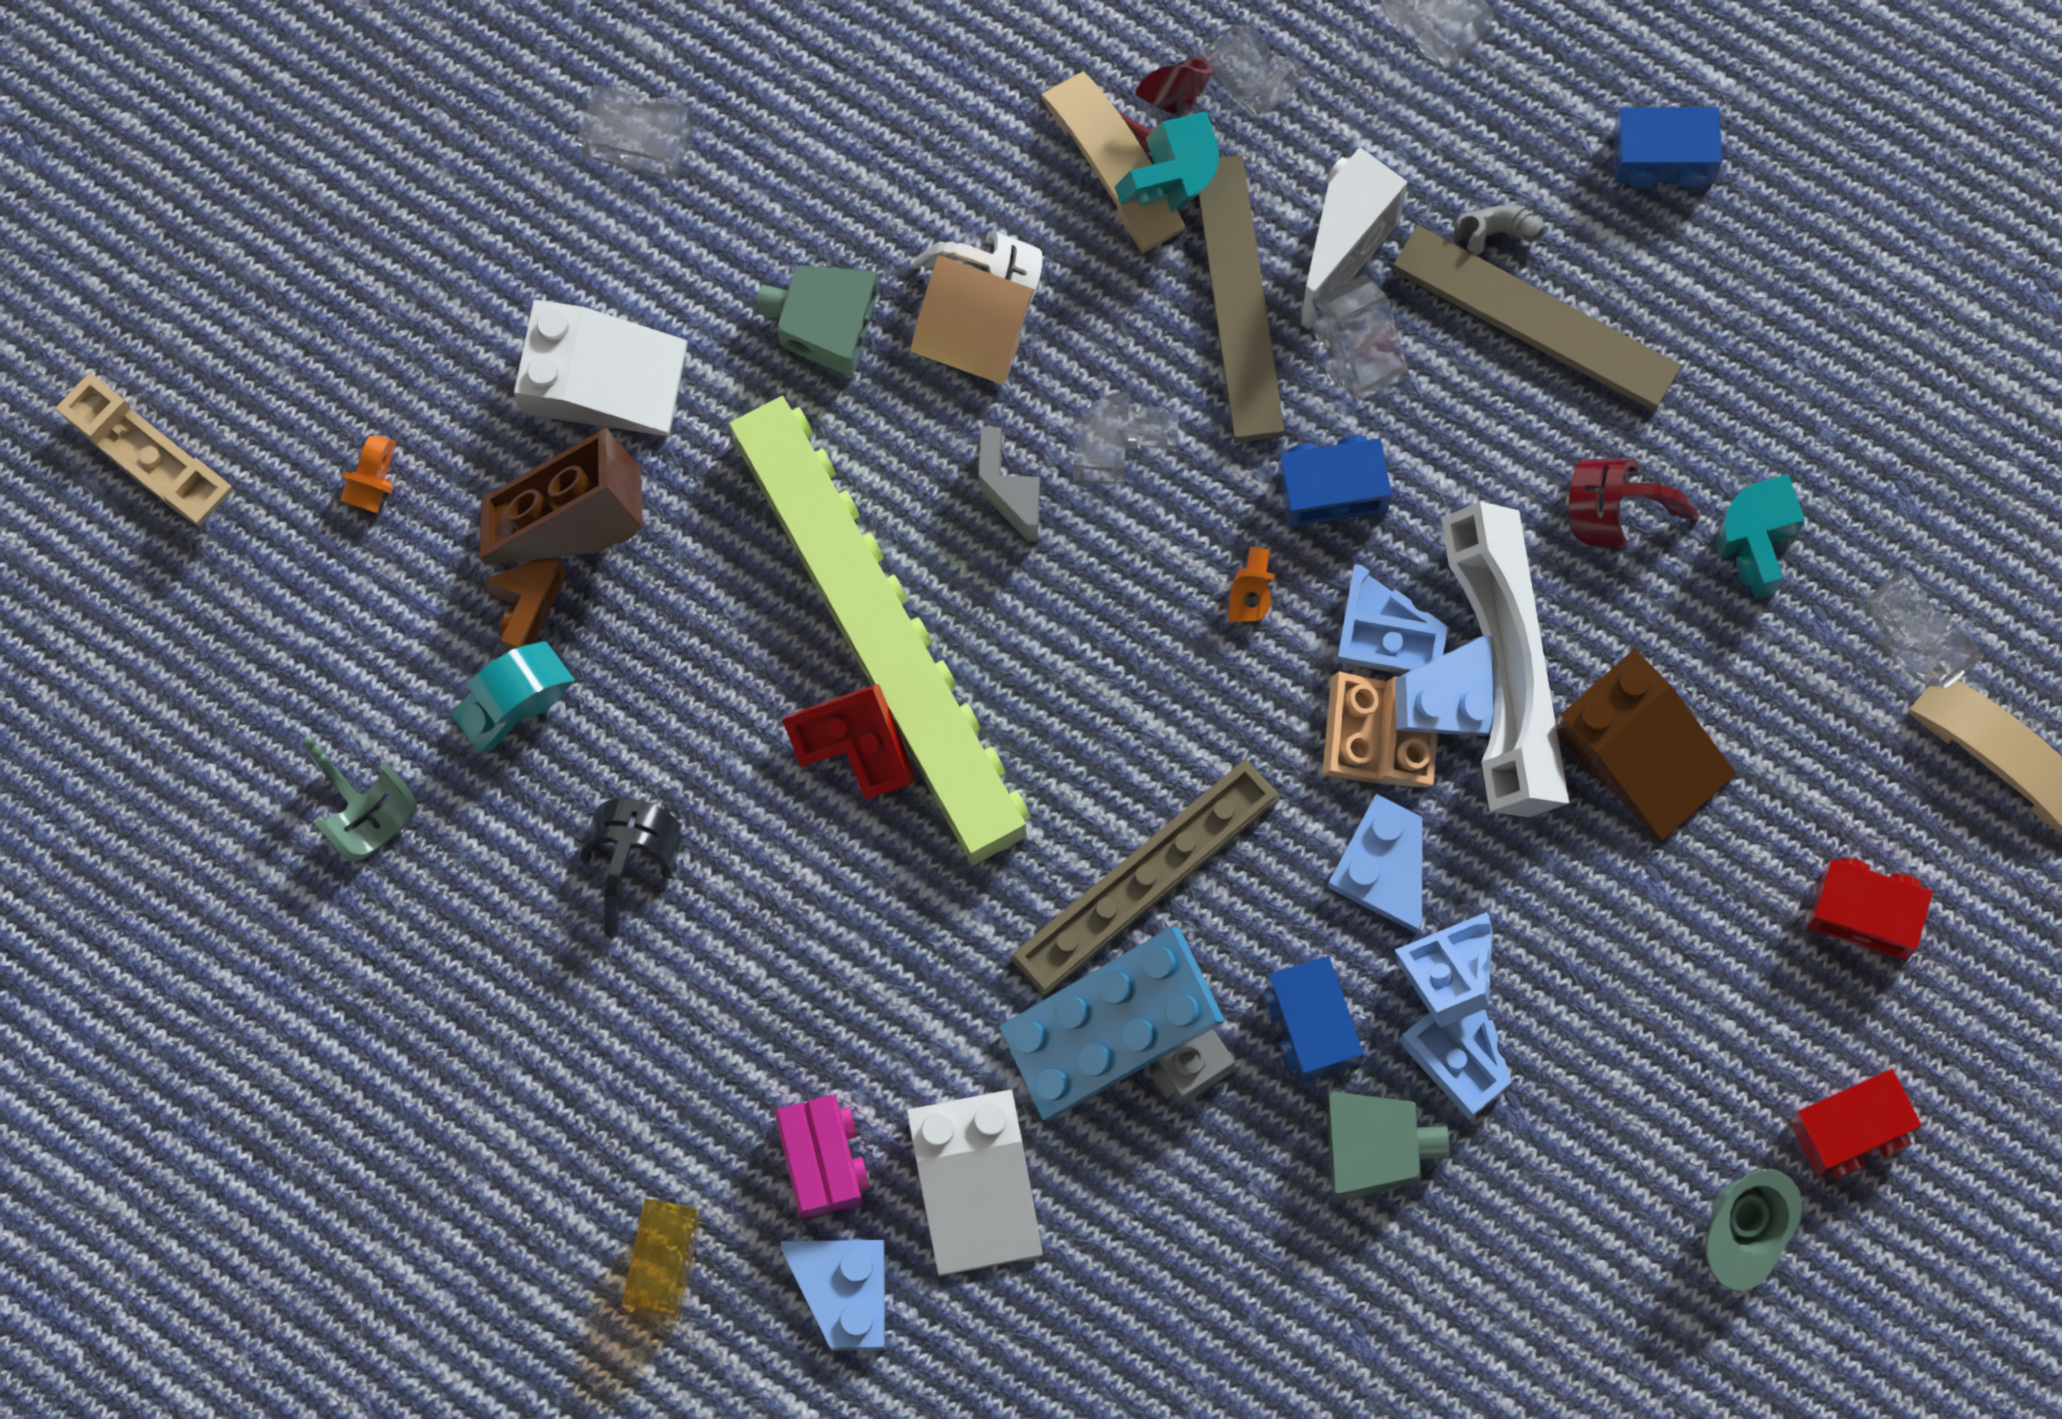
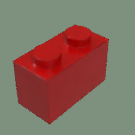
(1870, 908)
(1856, 1124)

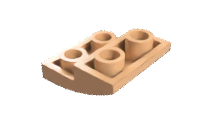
(971, 320)
(1364, 736)

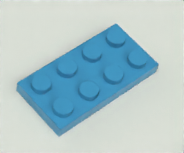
(1111, 1023)

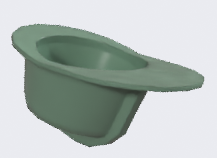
(1751, 1227)

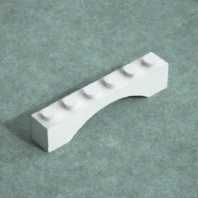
(1523, 751)

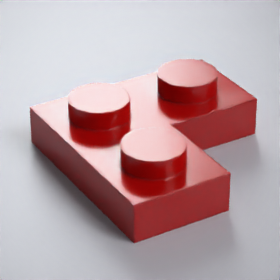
(862, 729)

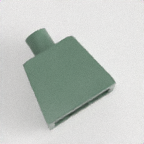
(823, 314)
(1377, 1144)

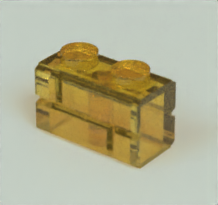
(661, 1260)

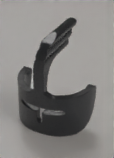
(608, 828)

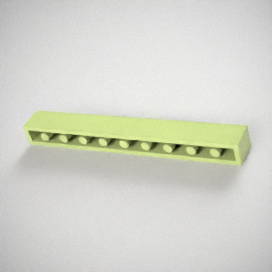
(879, 631)

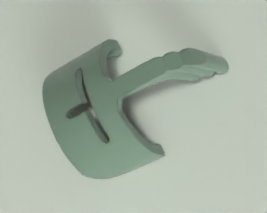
(391, 816)

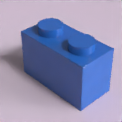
(1667, 146)
(1334, 481)
(1312, 1019)

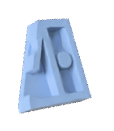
(1386, 629)
(1449, 693)
(1385, 864)
(1451, 969)
(1460, 1059)
(843, 1289)

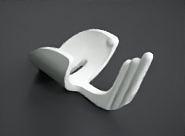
(1025, 258)

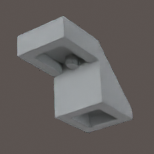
(1012, 496)

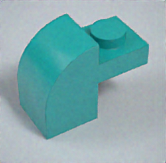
(1184, 164)
(1754, 521)
(510, 689)

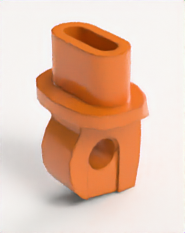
(368, 484)
(1249, 580)

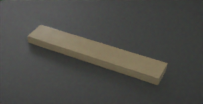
(1240, 304)
(1536, 318)
(1144, 878)

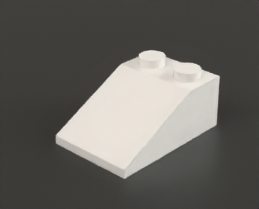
(1357, 217)
(598, 370)
(975, 1182)

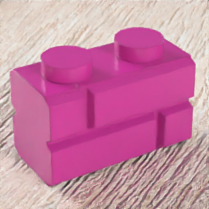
(820, 1158)

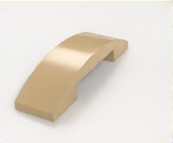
(1111, 152)
(143, 450)
(1998, 743)

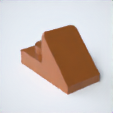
(533, 591)

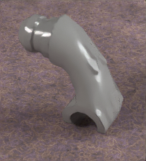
(1504, 218)

